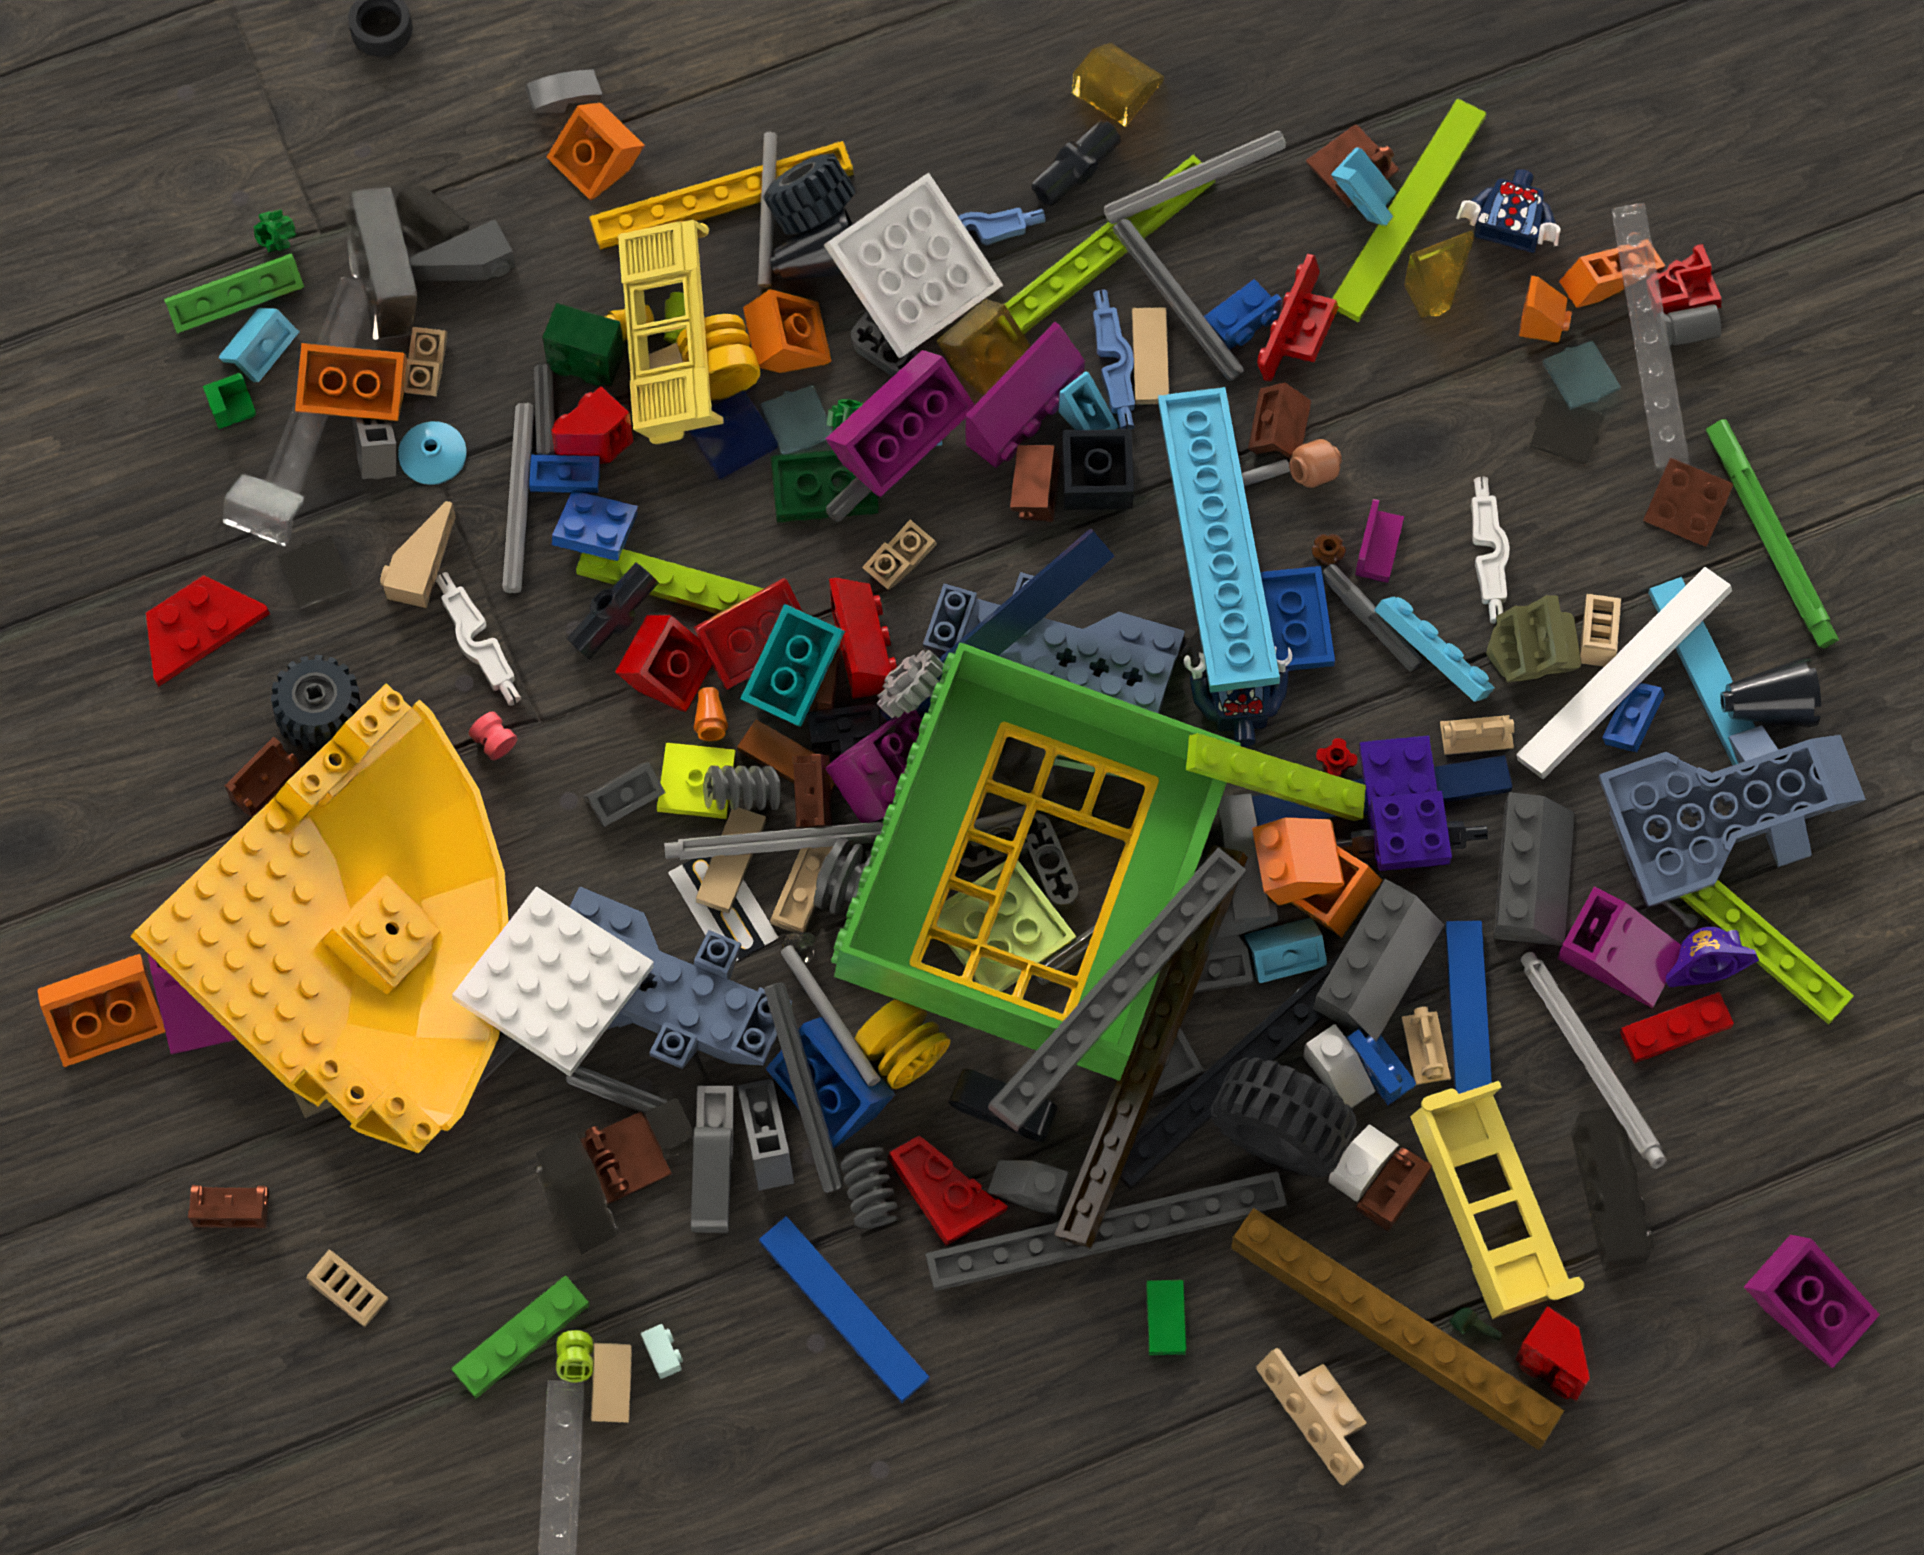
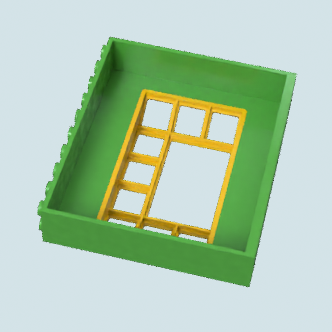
(935, 815)

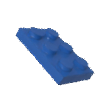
(1299, 617)

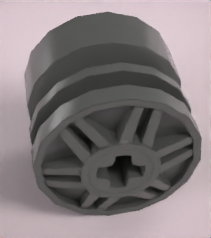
(839, 876)

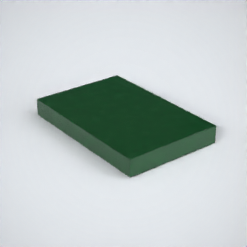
(809, 483)

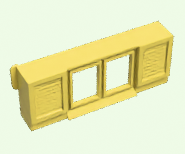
(676, 395)
(1467, 1129)

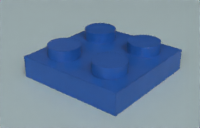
(594, 525)

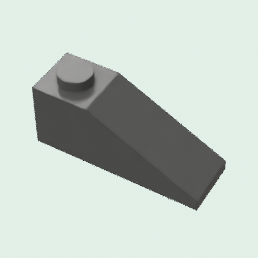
(470, 256)
(375, 448)
(766, 1134)

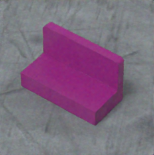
(1379, 544)

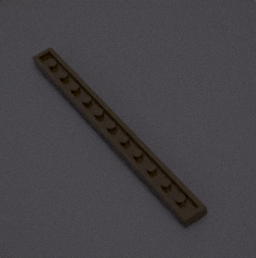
(1140, 1077)

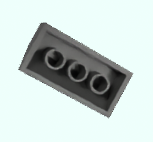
(1534, 870)
(1379, 961)

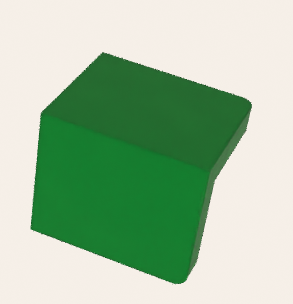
(229, 400)

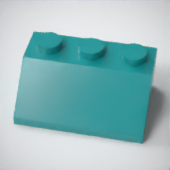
(792, 665)

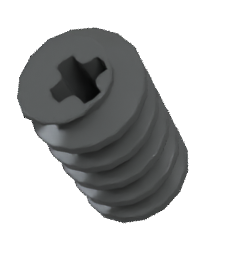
(742, 785)
(867, 1189)

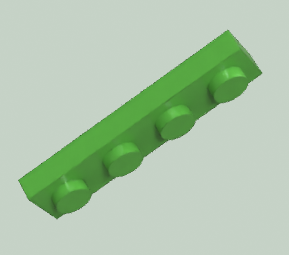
(234, 293)
(520, 1337)

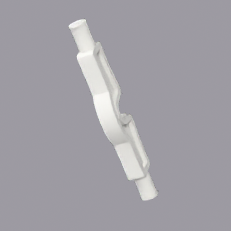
(1489, 533)
(484, 653)

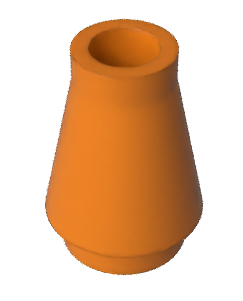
(710, 717)

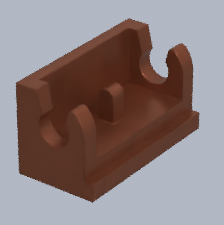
(1035, 482)
(262, 777)
(812, 791)
(1394, 1188)
(228, 1207)

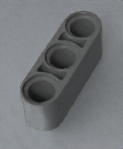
(711, 1180)

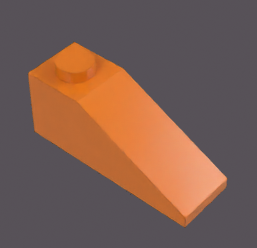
(1597, 277)

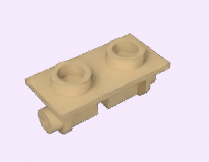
(1477, 734)
(1426, 1046)

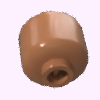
(1315, 463)

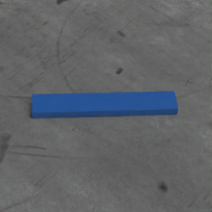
(1468, 1005)
(844, 1309)

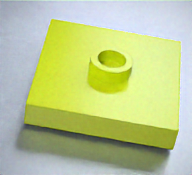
(684, 777)

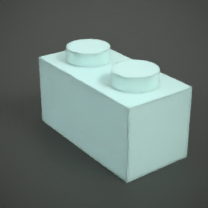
(661, 1351)

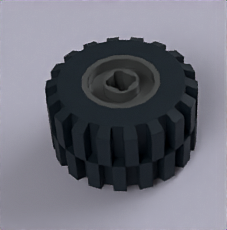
(809, 193)
(314, 701)

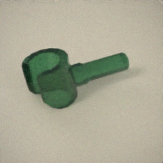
(1466, 1318)

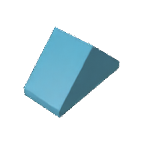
(1084, 406)

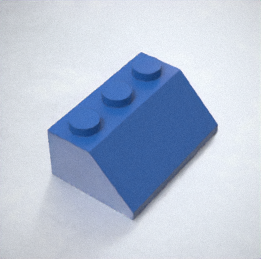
(840, 1088)

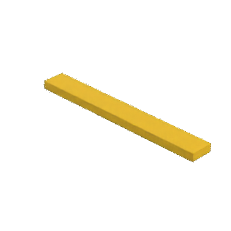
(700, 199)

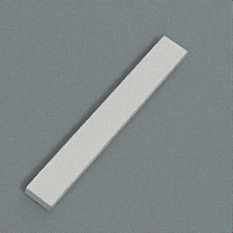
(1624, 672)

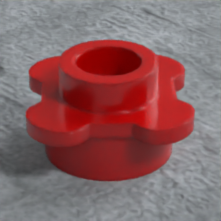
(1340, 766)

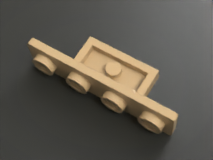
(1318, 1410)

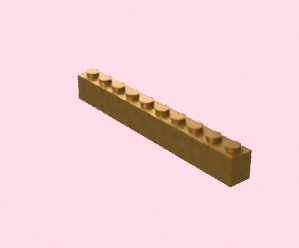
(1396, 1329)

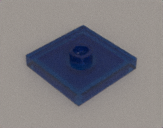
(739, 439)

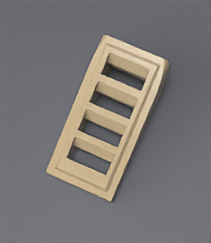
(1598, 650)
(320, 1271)

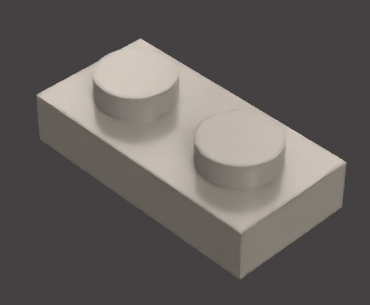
(715, 1107)

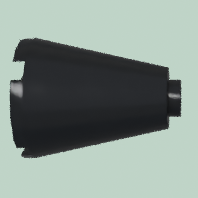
(805, 253)
(1776, 696)

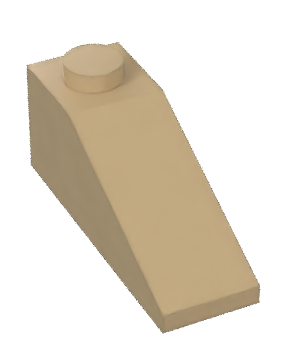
(418, 560)

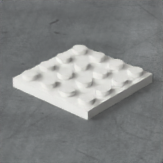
(913, 265)
(553, 981)

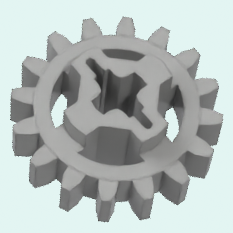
(910, 684)

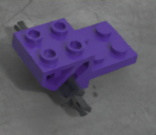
(1405, 808)

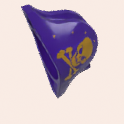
(1710, 957)

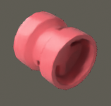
(493, 736)

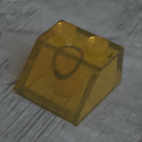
(1115, 82)
(984, 345)

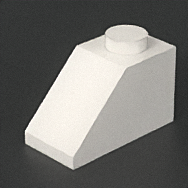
(1338, 1066)
(1362, 1162)

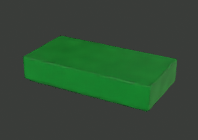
(1166, 1317)

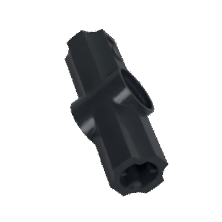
(1076, 162)
(612, 610)

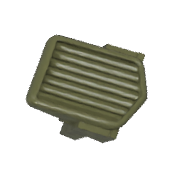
(1534, 641)

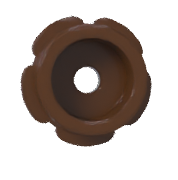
(1328, 557)

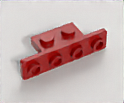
(1301, 323)

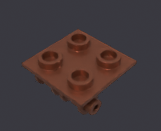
(1333, 154)
(1688, 502)
(625, 1156)

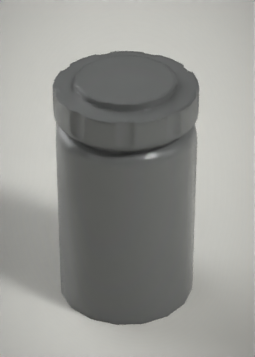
(1693, 325)

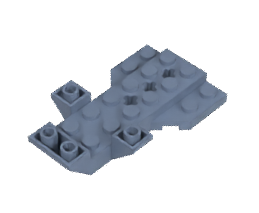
(1118, 645)
(1766, 793)
(691, 1003)

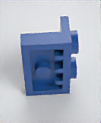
(1243, 314)
(1382, 1066)

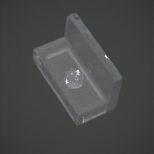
(261, 509)

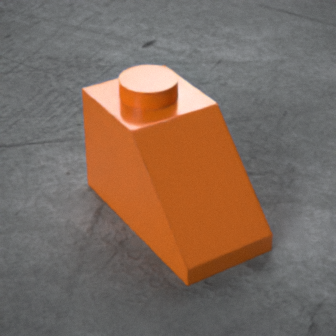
(1544, 312)

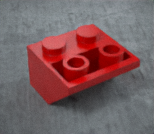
(593, 428)
(1556, 1355)

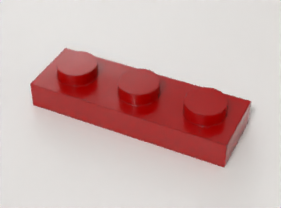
(1676, 1027)

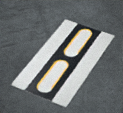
(744, 922)

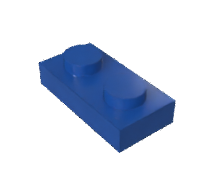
(564, 473)
(1633, 717)

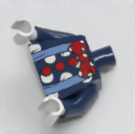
(1512, 214)
(1240, 708)

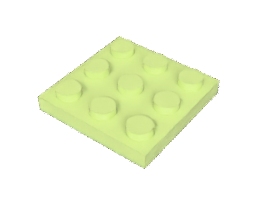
(1023, 926)

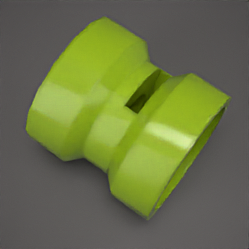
(574, 1356)

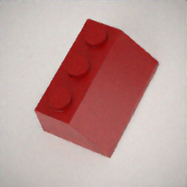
(864, 639)

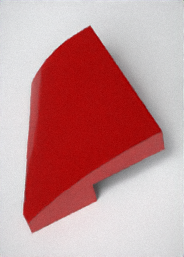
(1689, 283)

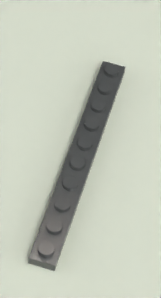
(1116, 990)
(1118, 1229)

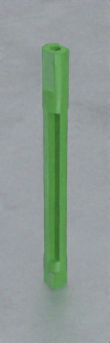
(1772, 533)

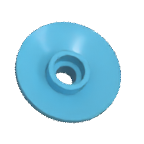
(436, 465)

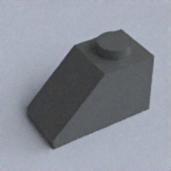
(1029, 1185)

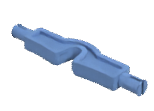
(1000, 225)
(1112, 344)

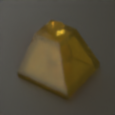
(1437, 273)

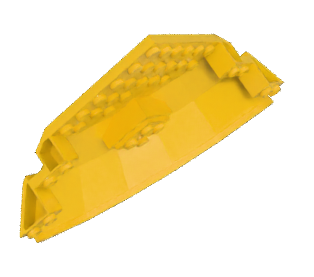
(293, 917)

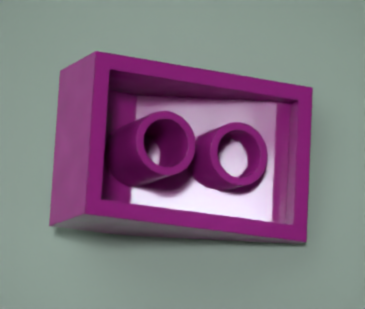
(1812, 1299)

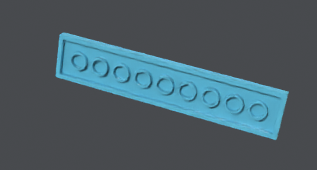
(1218, 540)

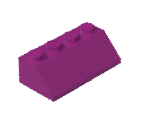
(1023, 397)
(901, 422)

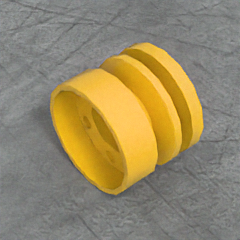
(730, 359)
(902, 1042)

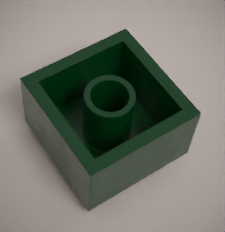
(583, 345)

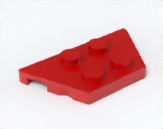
(197, 624)

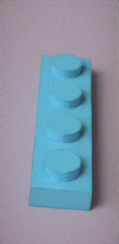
(1444, 656)

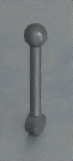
(1689, 920)

